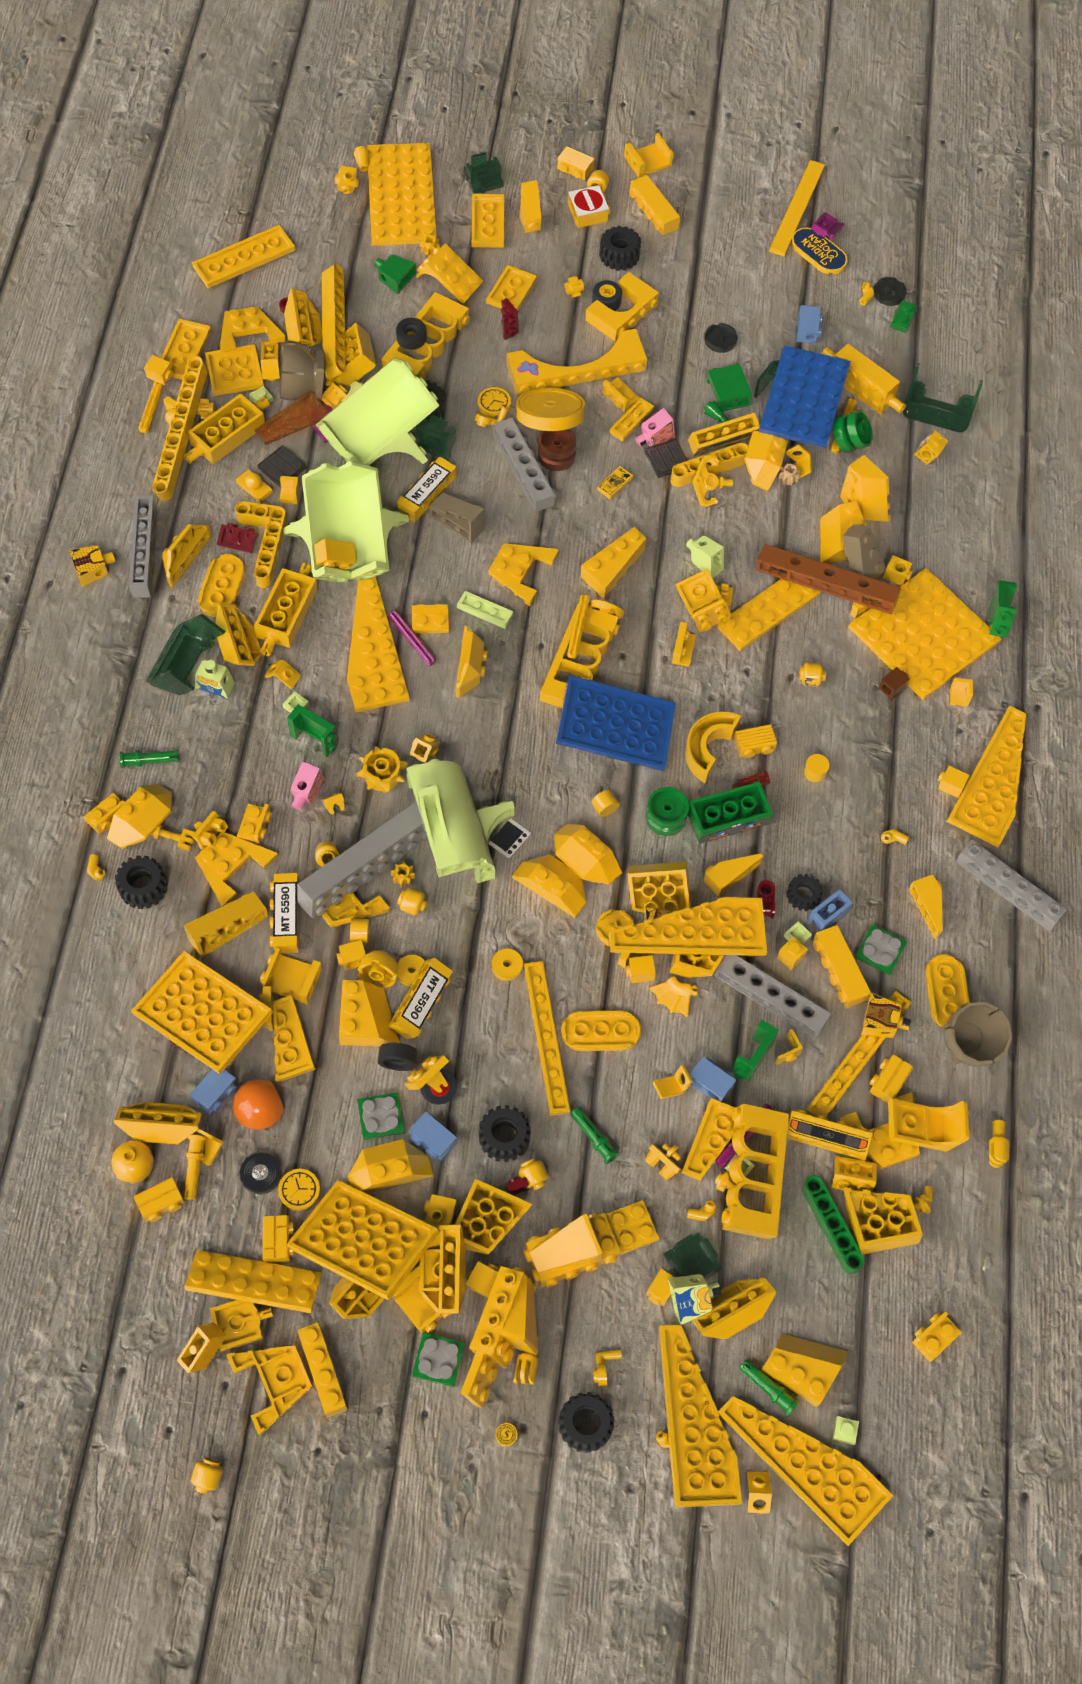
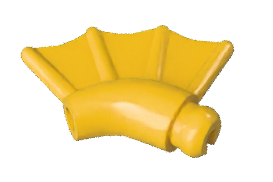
(675, 995)

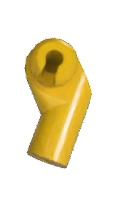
(868, 293)
(894, 835)
(93, 869)
(704, 1213)

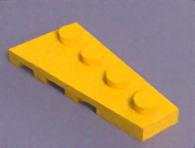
(290, 1043)
(711, 1139)

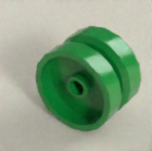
(852, 431)
(667, 811)

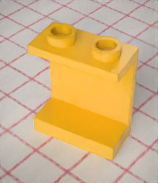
(649, 158)
(291, 977)
(415, 1305)

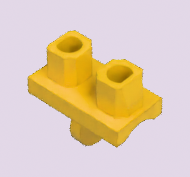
(207, 830)
(657, 1154)

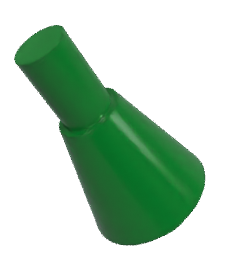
(713, 410)

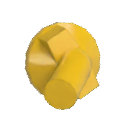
(724, 1182)
(923, 1203)

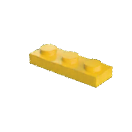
(631, 419)

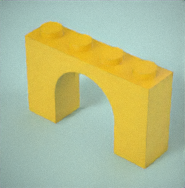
(612, 322)

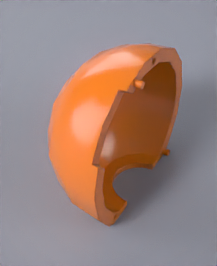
(257, 1104)

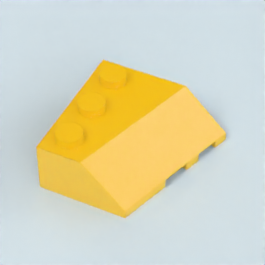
(833, 527)

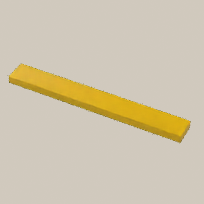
(797, 208)
(546, 1038)
(850, 1068)

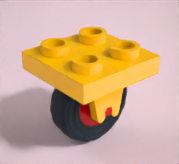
(434, 1082)

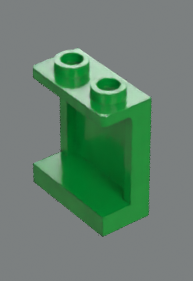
(730, 387)
(1000, 611)
(305, 721)
(765, 1036)

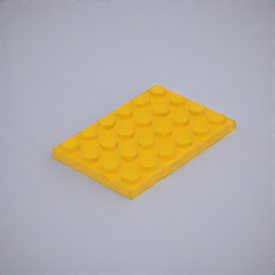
(202, 1012)
(363, 1239)

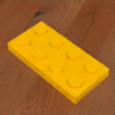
(488, 220)
(185, 342)

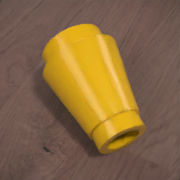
(362, 158)

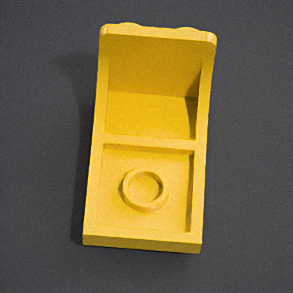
(451, 272)
(703, 601)
(928, 1126)

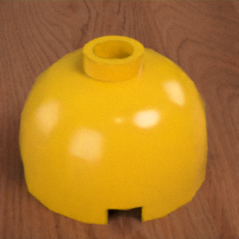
(378, 968)
(132, 1161)

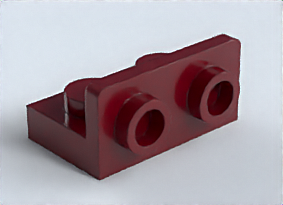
(509, 319)
(237, 538)

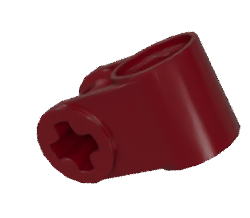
(767, 899)

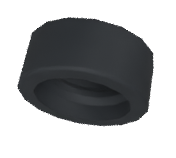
(397, 1056)

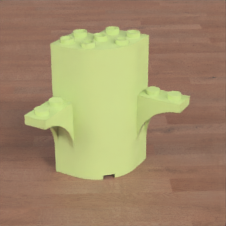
(379, 415)
(346, 507)
(452, 824)

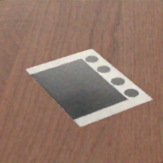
(509, 838)

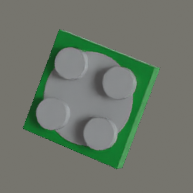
(880, 949)
(380, 1116)
(438, 1360)

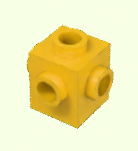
(346, 179)
(425, 748)

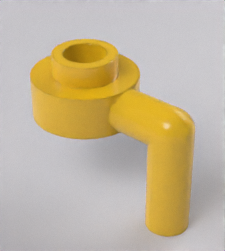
(484, 420)
(599, 1374)

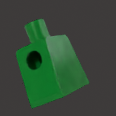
(395, 272)

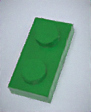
(903, 316)

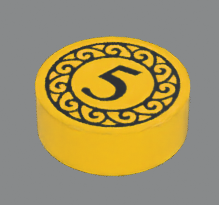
(506, 1434)

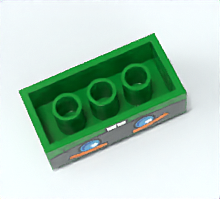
(729, 812)

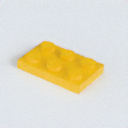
(512, 284)

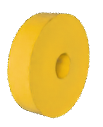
(507, 956)
(406, 963)

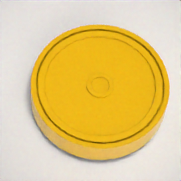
(550, 409)

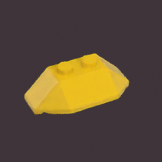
(302, 319)
(764, 458)
(184, 550)
(239, 640)
(471, 662)
(140, 815)
(586, 854)
(553, 882)
(158, 1122)
(389, 1166)
(444, 1271)
(353, 1300)
(736, 1308)

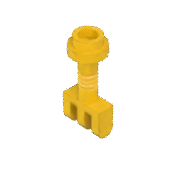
(181, 838)

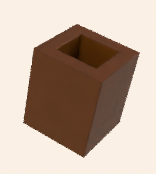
(894, 683)

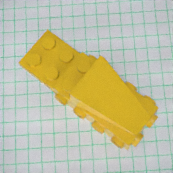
(589, 1243)
(514, 1326)

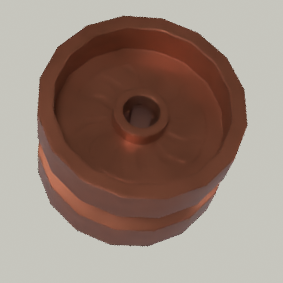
(556, 449)

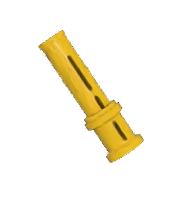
(194, 1156)

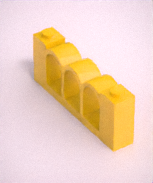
(441, 309)
(596, 624)
(736, 1217)

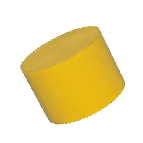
(816, 768)
(605, 803)
(359, 930)

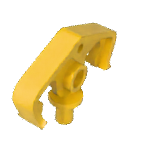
(707, 481)

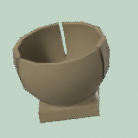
(300, 372)
(977, 1035)

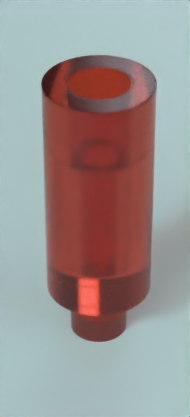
(762, 777)

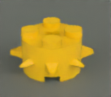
(382, 769)

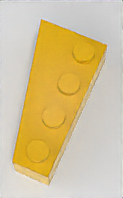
(612, 562)
(225, 923)

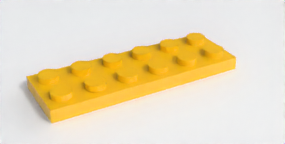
(243, 256)
(766, 612)
(253, 1281)

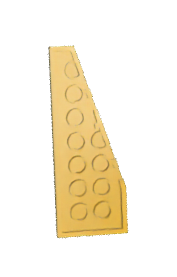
(373, 666)
(991, 793)
(712, 928)
(700, 1452)
(825, 1479)

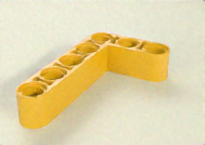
(273, 520)

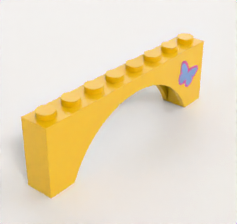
(624, 358)

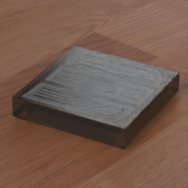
(665, 456)
(281, 463)

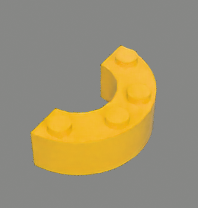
(707, 729)

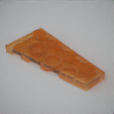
(295, 417)

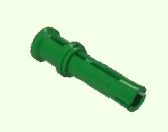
(139, 758)
(600, 1142)
(777, 1394)

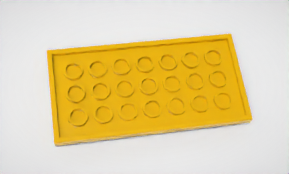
(401, 193)

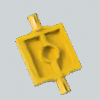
(239, 1322)

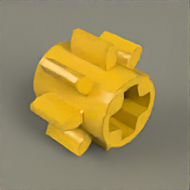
(429, 244)
(574, 286)
(205, 408)
(402, 874)

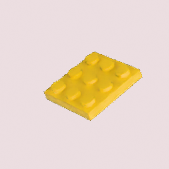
(234, 370)

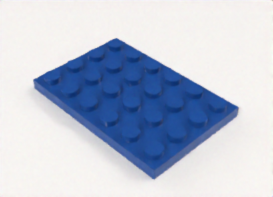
(804, 396)
(616, 723)

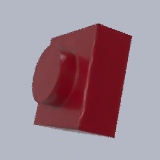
(517, 1185)

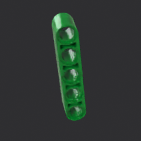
(833, 1214)

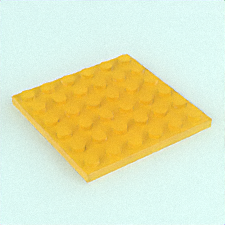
(927, 635)

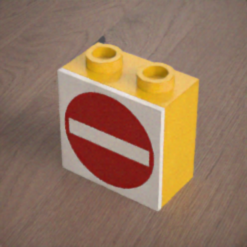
(588, 206)

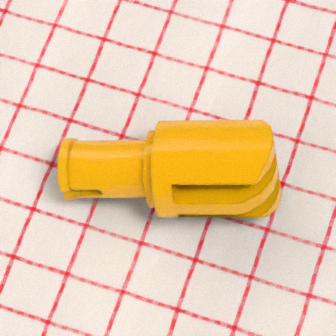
(998, 1145)
(526, 1368)

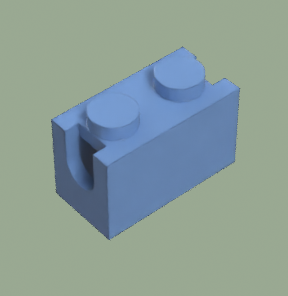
(808, 324)
(830, 911)
(712, 1080)
(214, 1090)
(432, 1136)

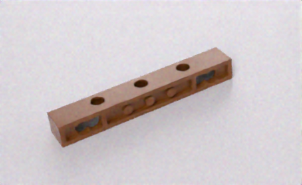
(828, 579)

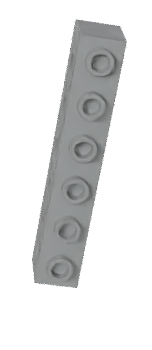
(524, 465)
(142, 546)
(1011, 885)
(776, 1004)

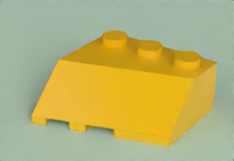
(359, 356)
(869, 488)
(660, 886)
(694, 964)
(365, 1015)
(488, 1216)
(881, 1220)
(804, 1367)

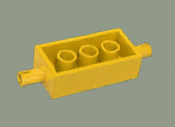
(869, 381)
(226, 429)
(285, 608)

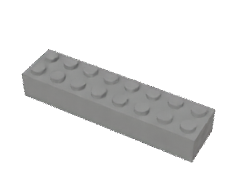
(361, 862)

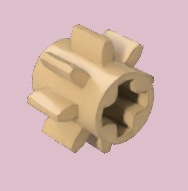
(789, 474)

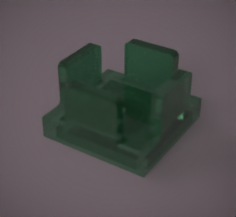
(483, 174)
(433, 438)
(692, 1257)

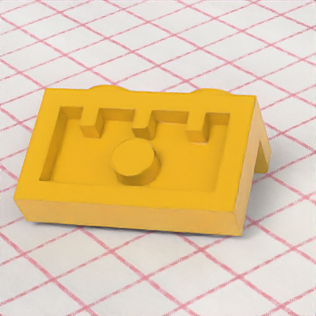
(620, 394)
(334, 395)
(430, 618)
(684, 646)
(102, 815)
(254, 823)
(854, 1174)
(936, 1336)

